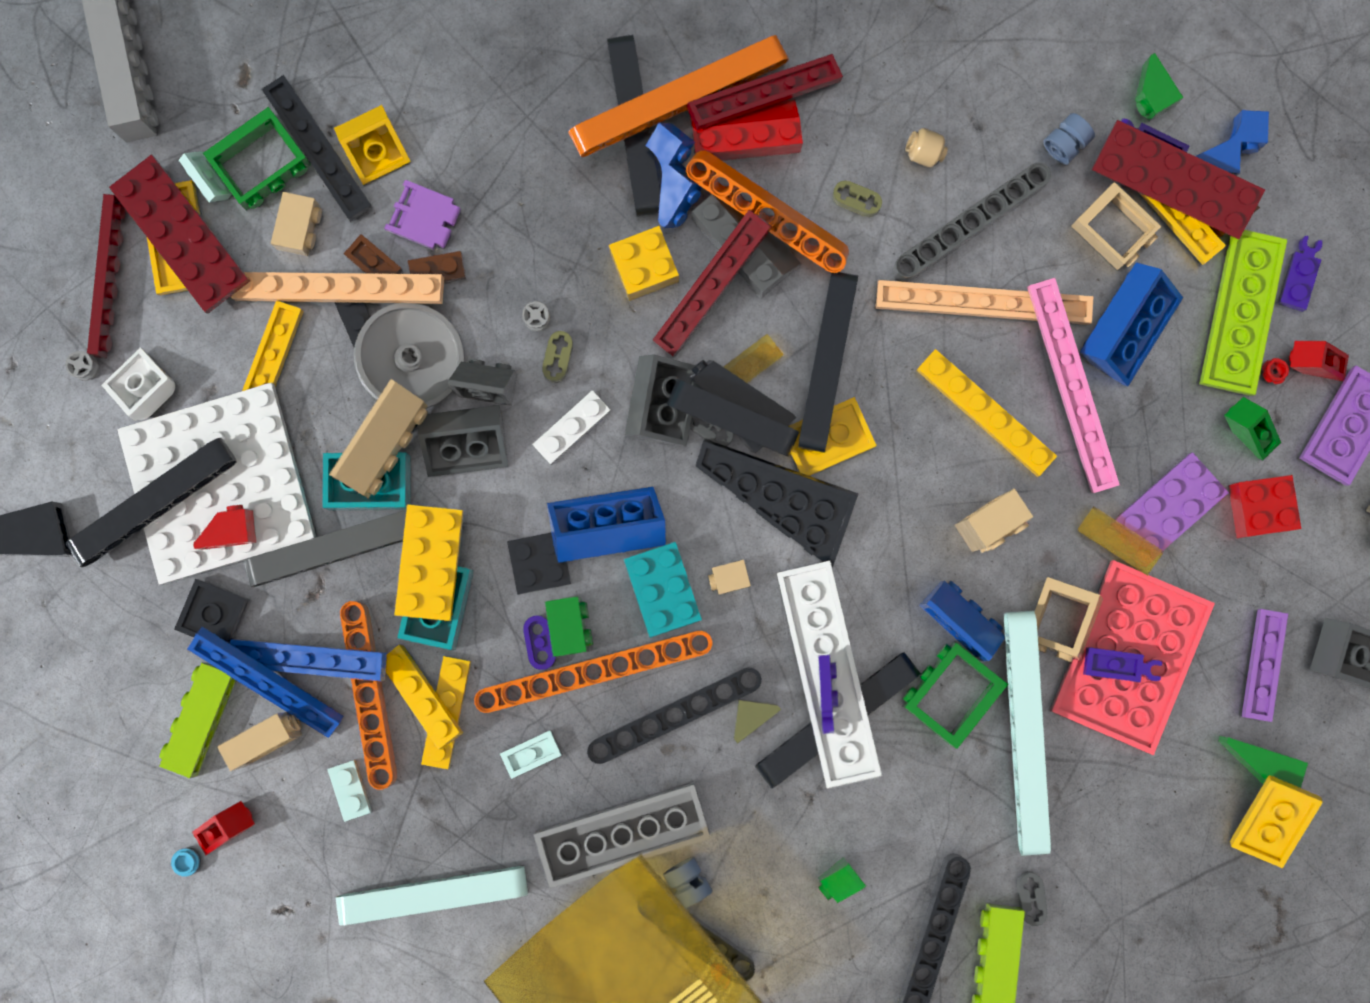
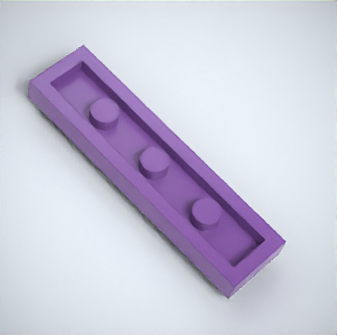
(1264, 665)

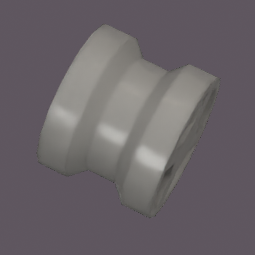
(532, 312)
(76, 363)

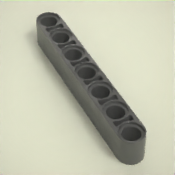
(980, 213)
(325, 549)

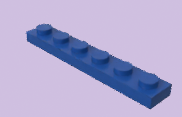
(315, 659)
(265, 682)

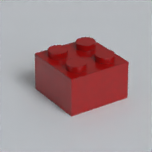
(1264, 506)

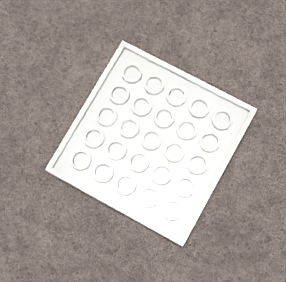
(261, 480)

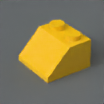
(372, 144)

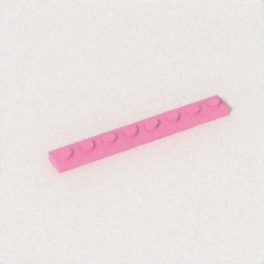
(1073, 385)

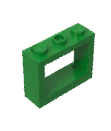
(241, 139)
(977, 710)

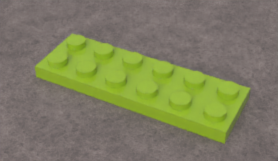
(1243, 313)

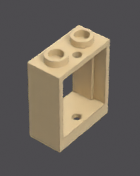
(1132, 211)
(1076, 594)
(260, 740)

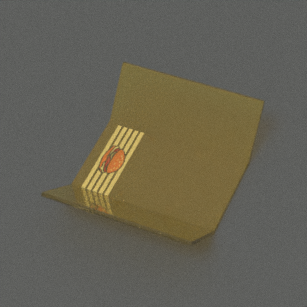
(621, 946)

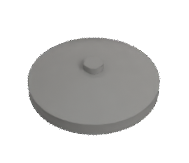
(411, 348)

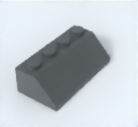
(767, 264)

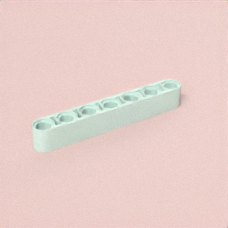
(431, 895)

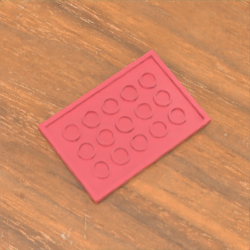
(1143, 619)

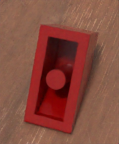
(1319, 359)
(228, 529)
(223, 827)

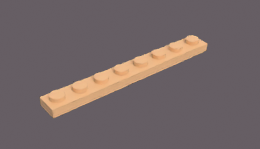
(342, 288)
(973, 301)

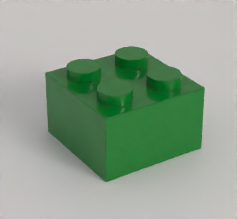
(567, 626)

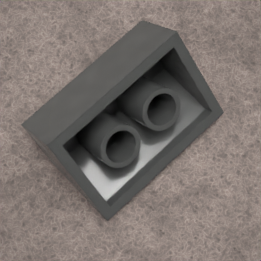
(648, 414)
(463, 441)

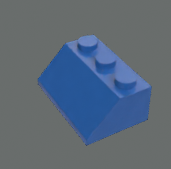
(964, 620)

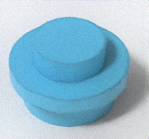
(185, 862)

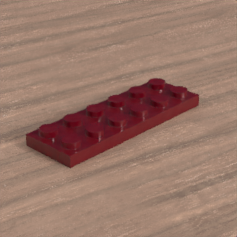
(1178, 179)
(179, 234)

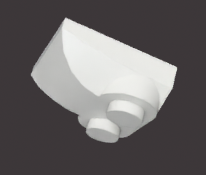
(139, 386)

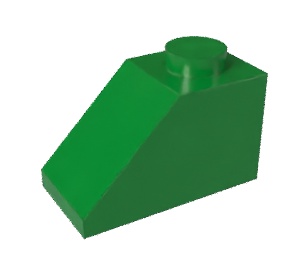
(1156, 90)
(1253, 427)
(840, 881)

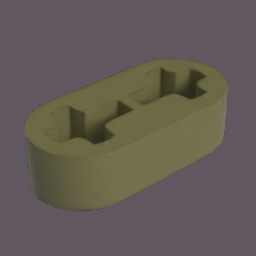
(854, 204)
(551, 355)

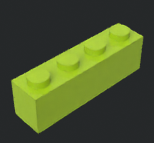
(198, 721)
(999, 954)

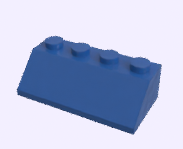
(1132, 323)
(606, 524)

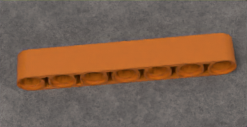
(763, 199)
(376, 706)

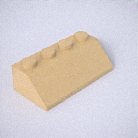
(380, 439)

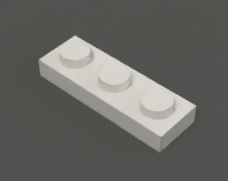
(571, 427)

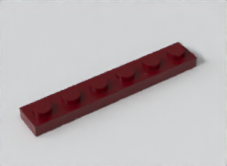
(764, 92)
(712, 282)
(104, 283)

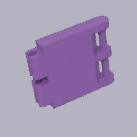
(424, 216)

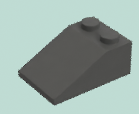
(484, 382)
(1343, 652)

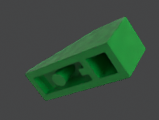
(1265, 762)

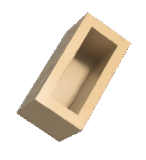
(296, 224)

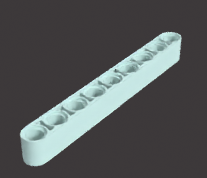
(1027, 733)

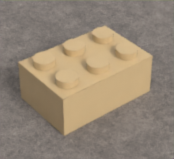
(994, 522)

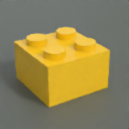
(644, 263)

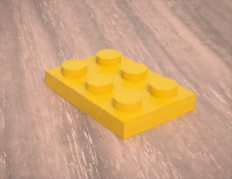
(846, 438)
(1276, 821)

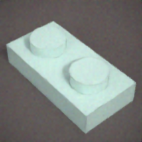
(205, 176)
(530, 754)
(349, 790)

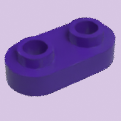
(538, 643)

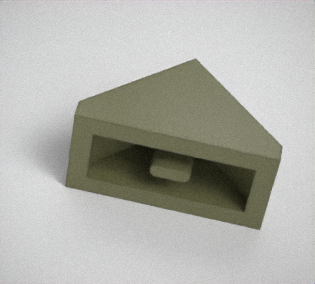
(751, 716)

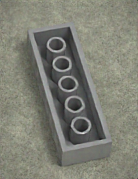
(120, 68)
(620, 834)

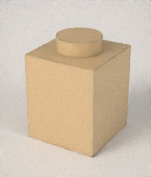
(729, 577)

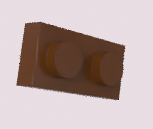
(370, 258)
(448, 265)

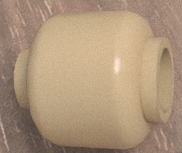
(926, 147)

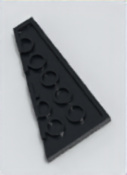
(793, 502)

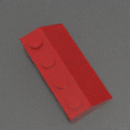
(754, 134)

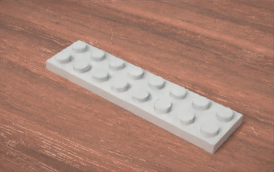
(817, 630)

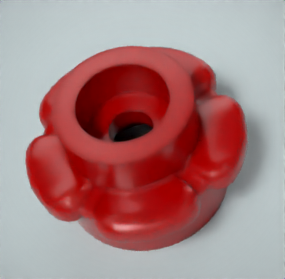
(1281, 367)

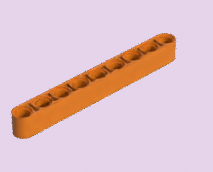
(674, 96)
(580, 672)

